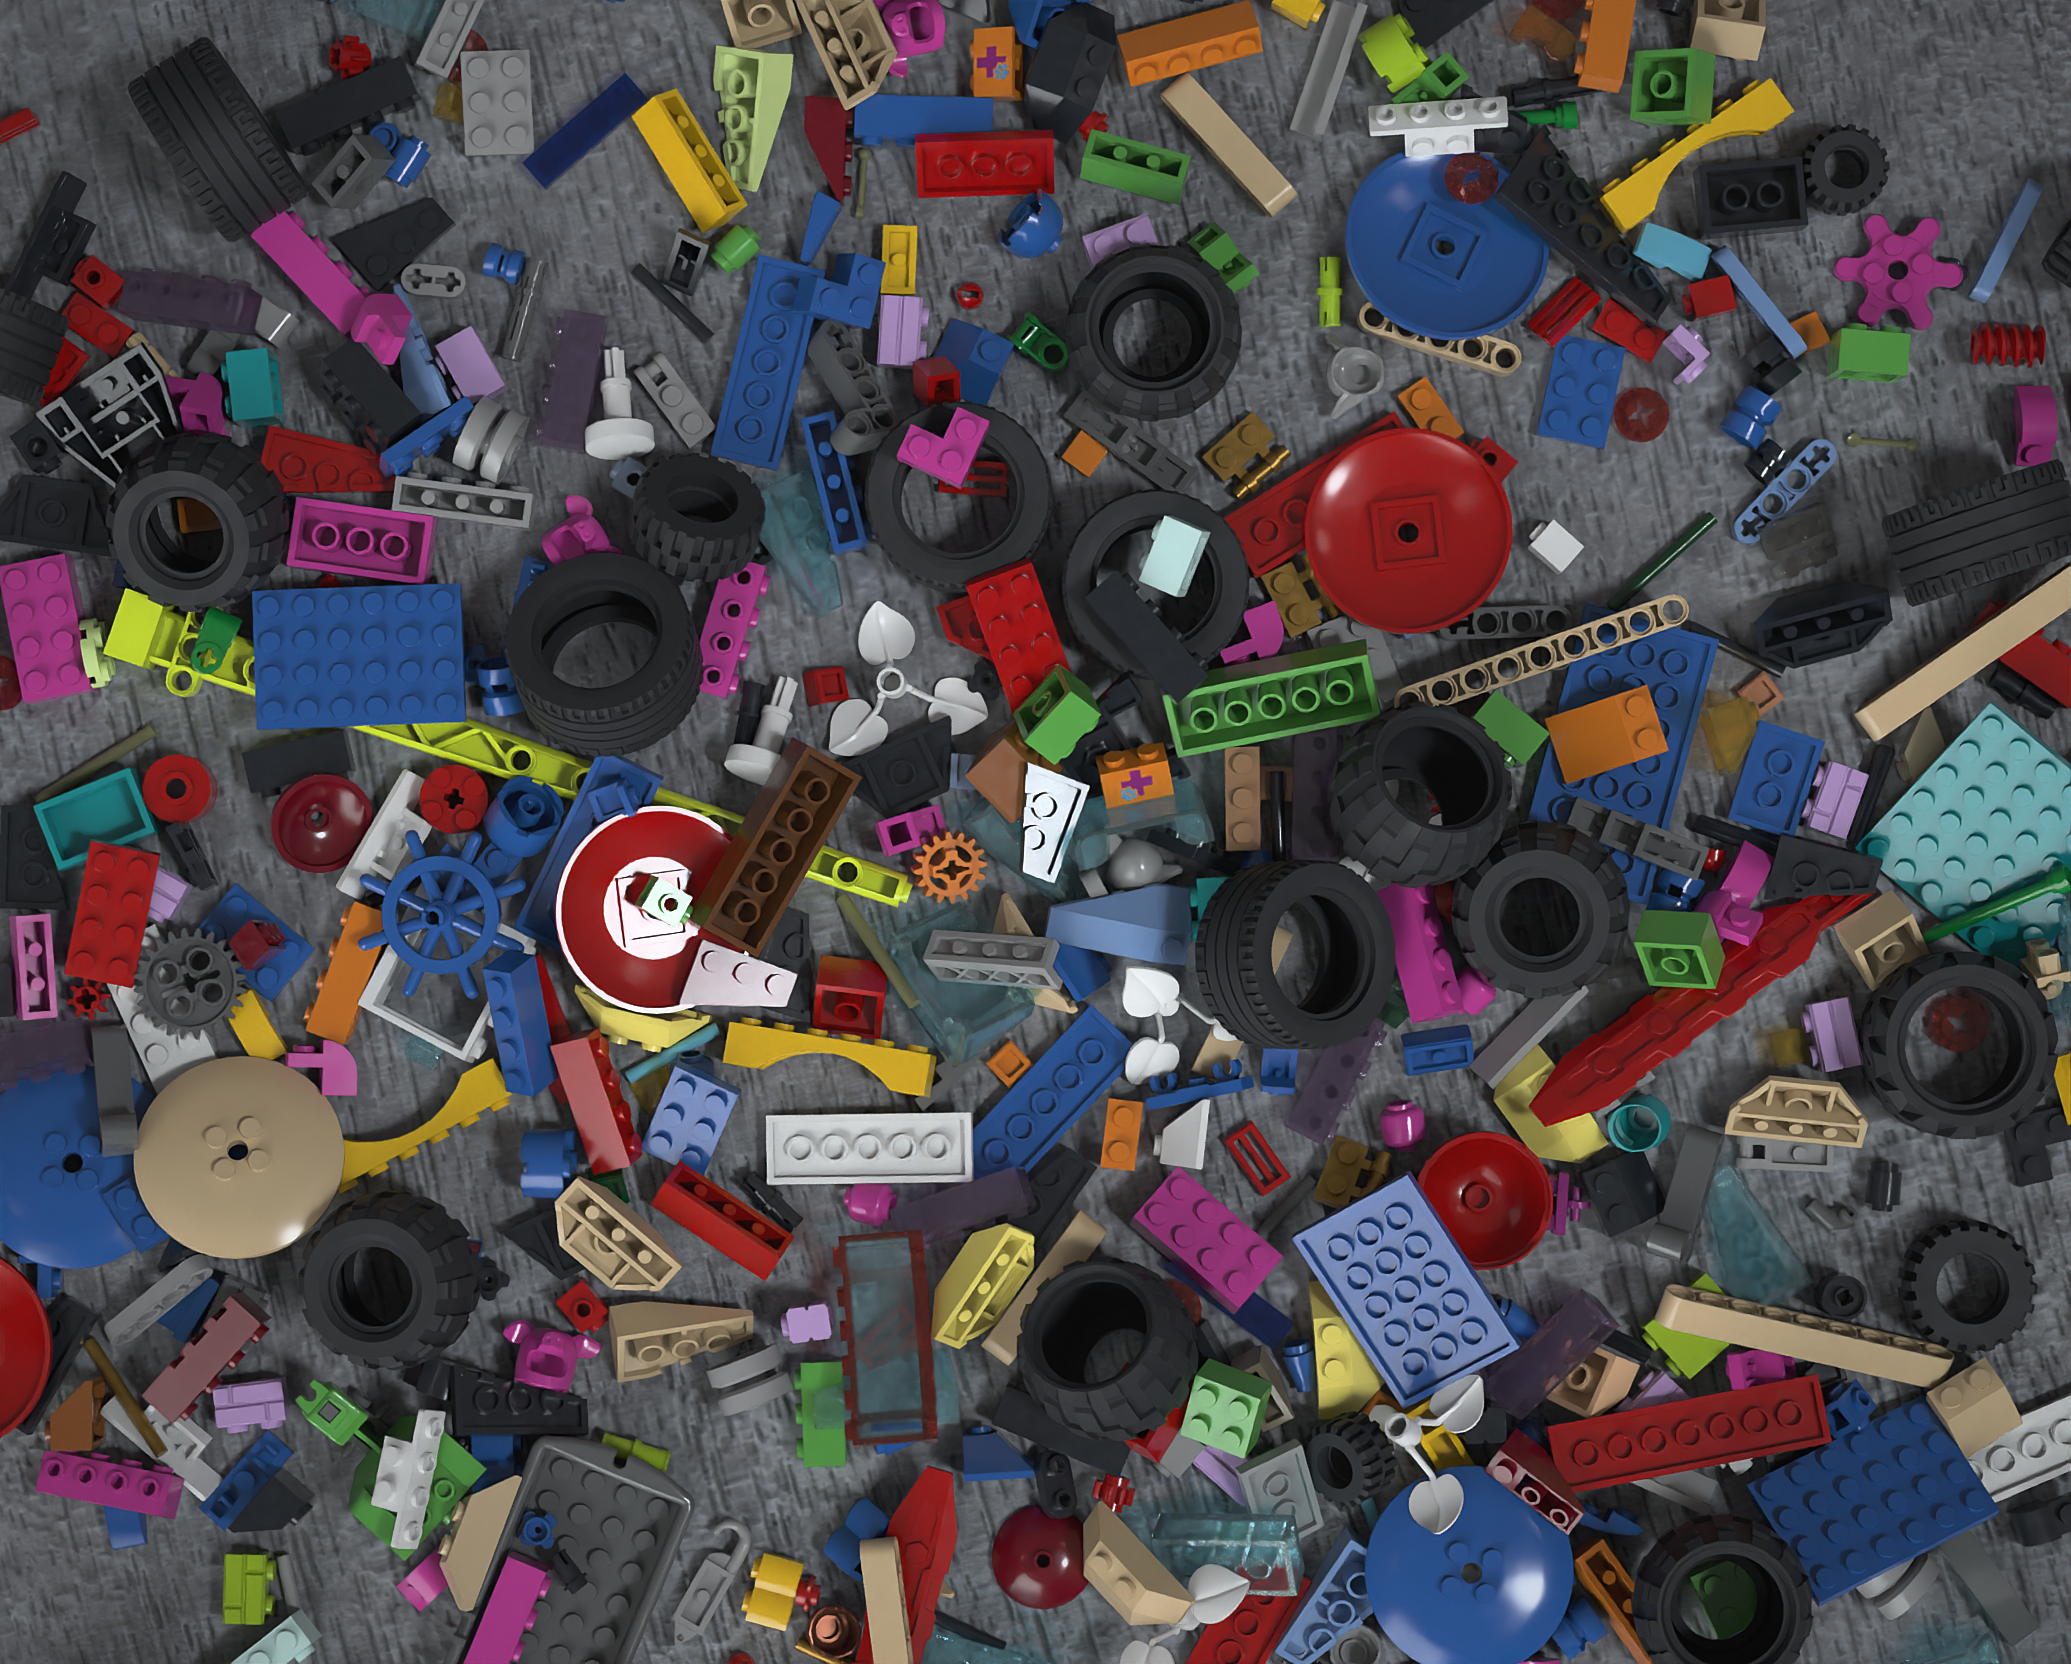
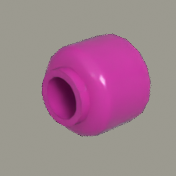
(1475, 990)
(1403, 1125)
(870, 1202)

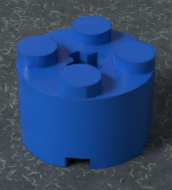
(523, 817)
(547, 1162)

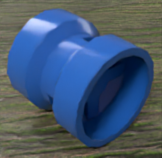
(504, 263)

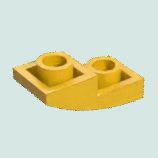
(256, 1029)

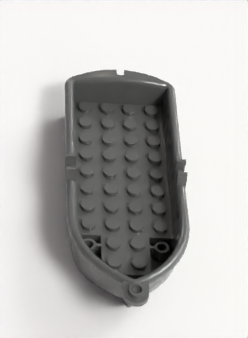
(615, 1526)

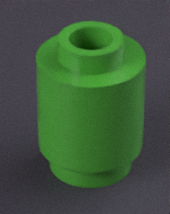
(736, 248)

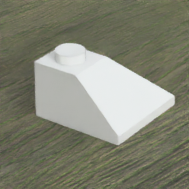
(1184, 1137)

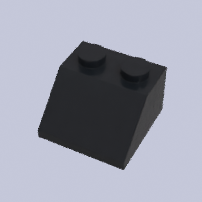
(1622, 1192)
(276, 1505)

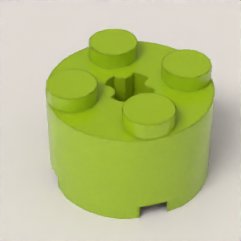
(1393, 51)

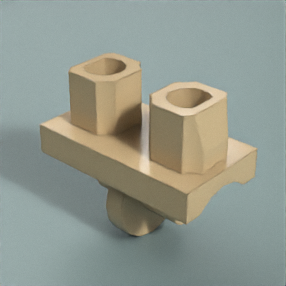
(2045, 967)

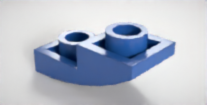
(1613, 1522)
(125, 1528)

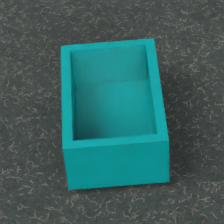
(101, 810)

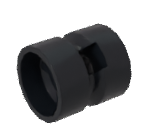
(1782, 368)
(1841, 1296)

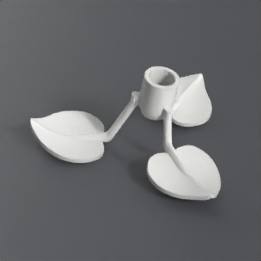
(887, 637)
(1157, 994)
(1459, 1407)
(1216, 1596)

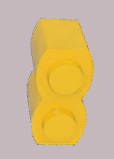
(773, 1591)

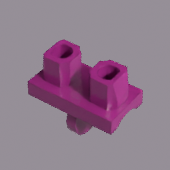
(1560, 1186)

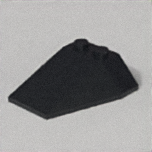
(114, 413)

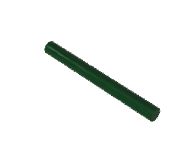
(1662, 562)

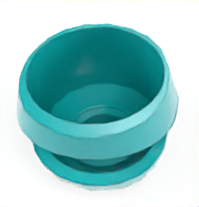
(1639, 1121)

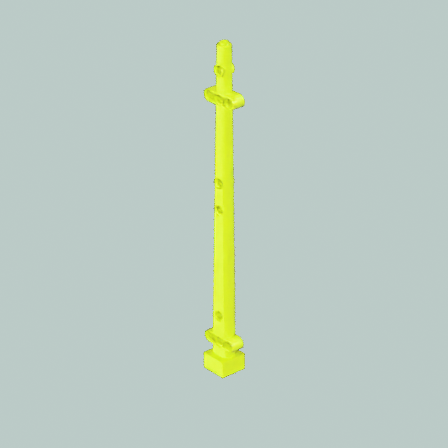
(157, 635)

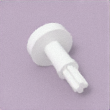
(618, 433)
(758, 761)

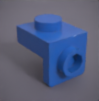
(614, 799)
(1278, 1071)
(48, 1278)

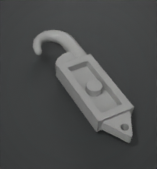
(710, 1584)

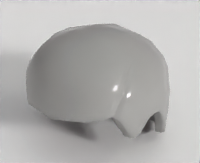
(1357, 1647)

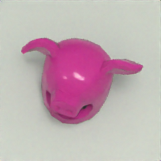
(914, 28)
(576, 535)
(548, 1355)

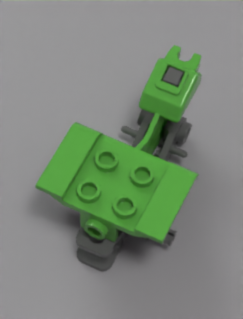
(343, 1420)

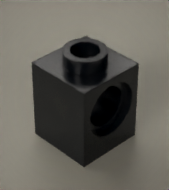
(26, 439)

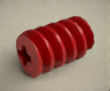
(2008, 343)

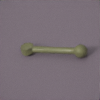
(864, 155)
(1854, 440)

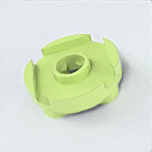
(92, 648)

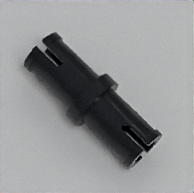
(2023, 692)
(771, 1202)

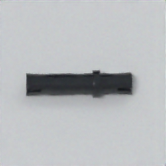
(1548, 91)

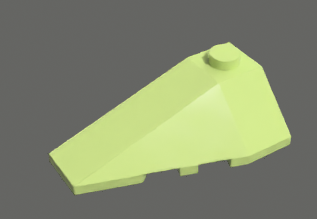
(753, 97)

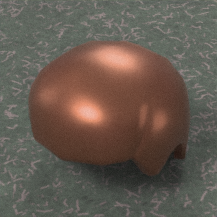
(833, 1631)

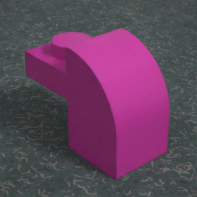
(382, 325)
(199, 403)
(2035, 423)
(1264, 633)
(908, 829)
(1745, 874)
(1730, 919)
(335, 1065)
(1756, 1366)
(424, 1581)

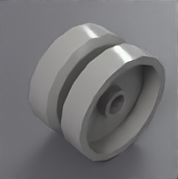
(491, 440)
(751, 1383)
(1902, 1585)

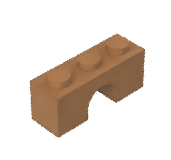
(1242, 798)

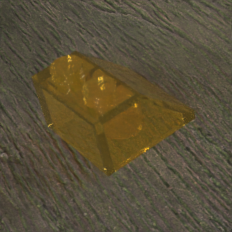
(1729, 732)

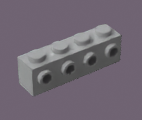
(465, 503)

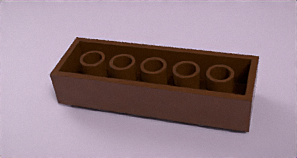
(774, 847)

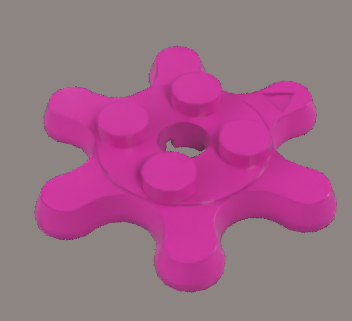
(1904, 294)

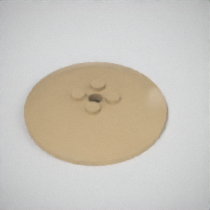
(246, 1203)

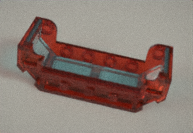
(887, 1339)

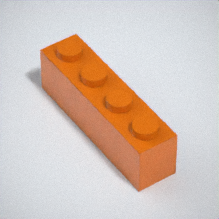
(1190, 43)
(1605, 44)
(349, 973)
(1610, 1590)

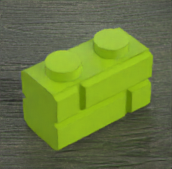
(247, 1587)

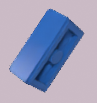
(1437, 1049)

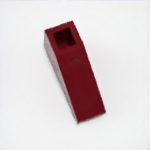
(827, 134)
(257, 943)
(1545, 1488)

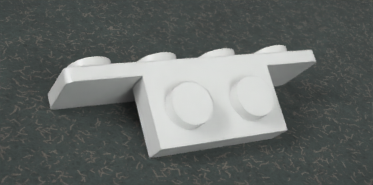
(1438, 125)
(385, 844)
(184, 1444)
(407, 1475)

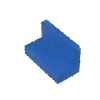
(190, 1311)

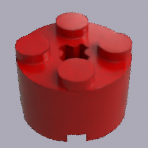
(439, 810)

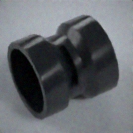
(1767, 462)

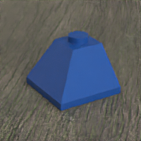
(1031, 16)
(978, 357)
(1081, 970)
(993, 1456)

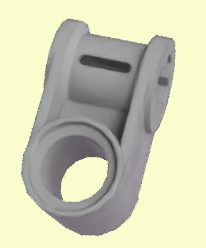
(274, 323)

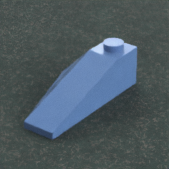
(420, 372)
(1135, 924)
(1331, 1604)

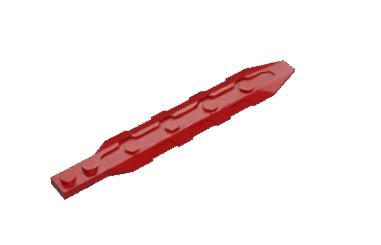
(1672, 1017)
(926, 1542)

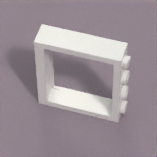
(390, 967)

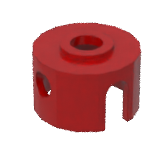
(199, 794)

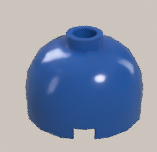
(1033, 227)

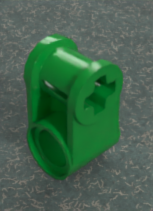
(1038, 343)
(217, 635)

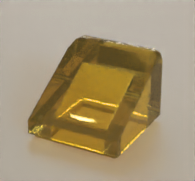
(449, 103)
(1788, 1047)
(651, 1089)

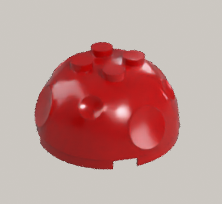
(1489, 1196)

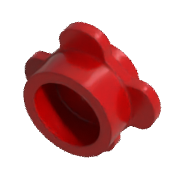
(807, 1593)

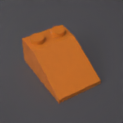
(1606, 734)

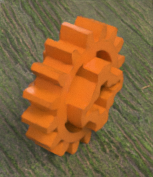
(947, 852)

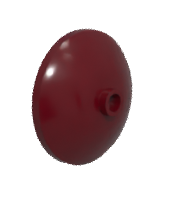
(333, 837)
(1015, 1556)

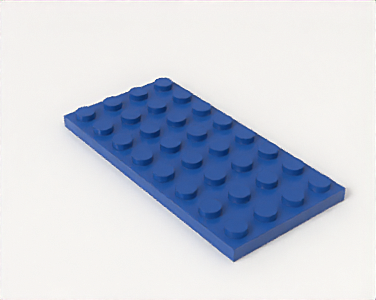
(1677, 672)

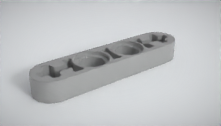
(158, 1300)

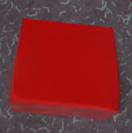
(825, 686)

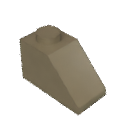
(1920, 746)
(1259, 1364)

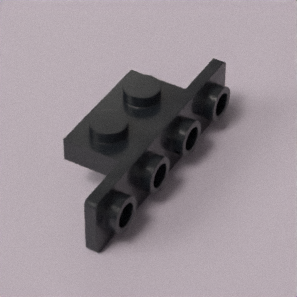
(55, 240)

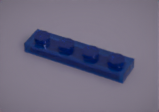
(585, 131)
(1254, 1315)

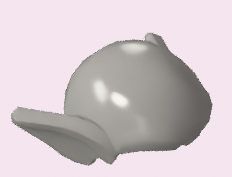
(1352, 374)
(1136, 864)

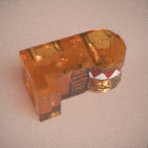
(1545, 33)

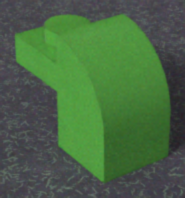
(1436, 83)
(1220, 251)

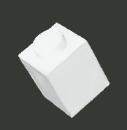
(1554, 546)

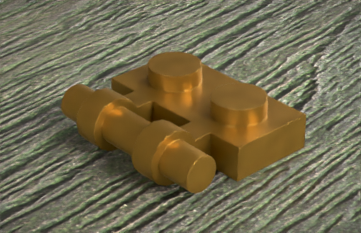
(1238, 448)
(1291, 598)
(1342, 1170)

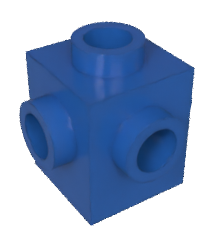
(1847, 1408)

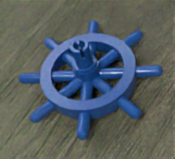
(441, 914)

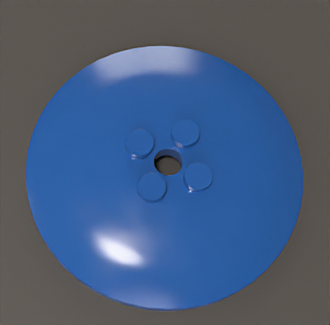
(1445, 297)
(44, 1208)
(1441, 1617)

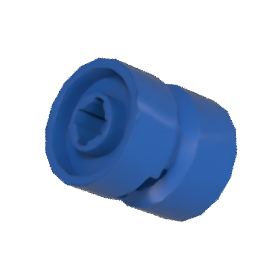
(1748, 420)
(500, 692)
(1664, 901)
(1577, 1628)

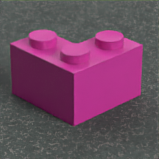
(949, 456)

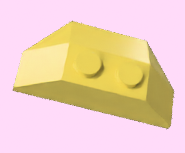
(649, 1028)
(1564, 1141)
(981, 1283)
(1342, 1366)

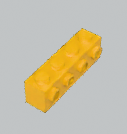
(689, 160)

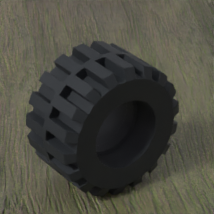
(1866, 153)
(1349, 1459)

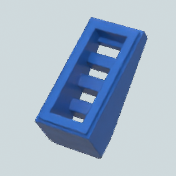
(820, 221)

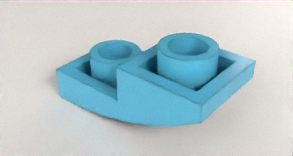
(1672, 250)

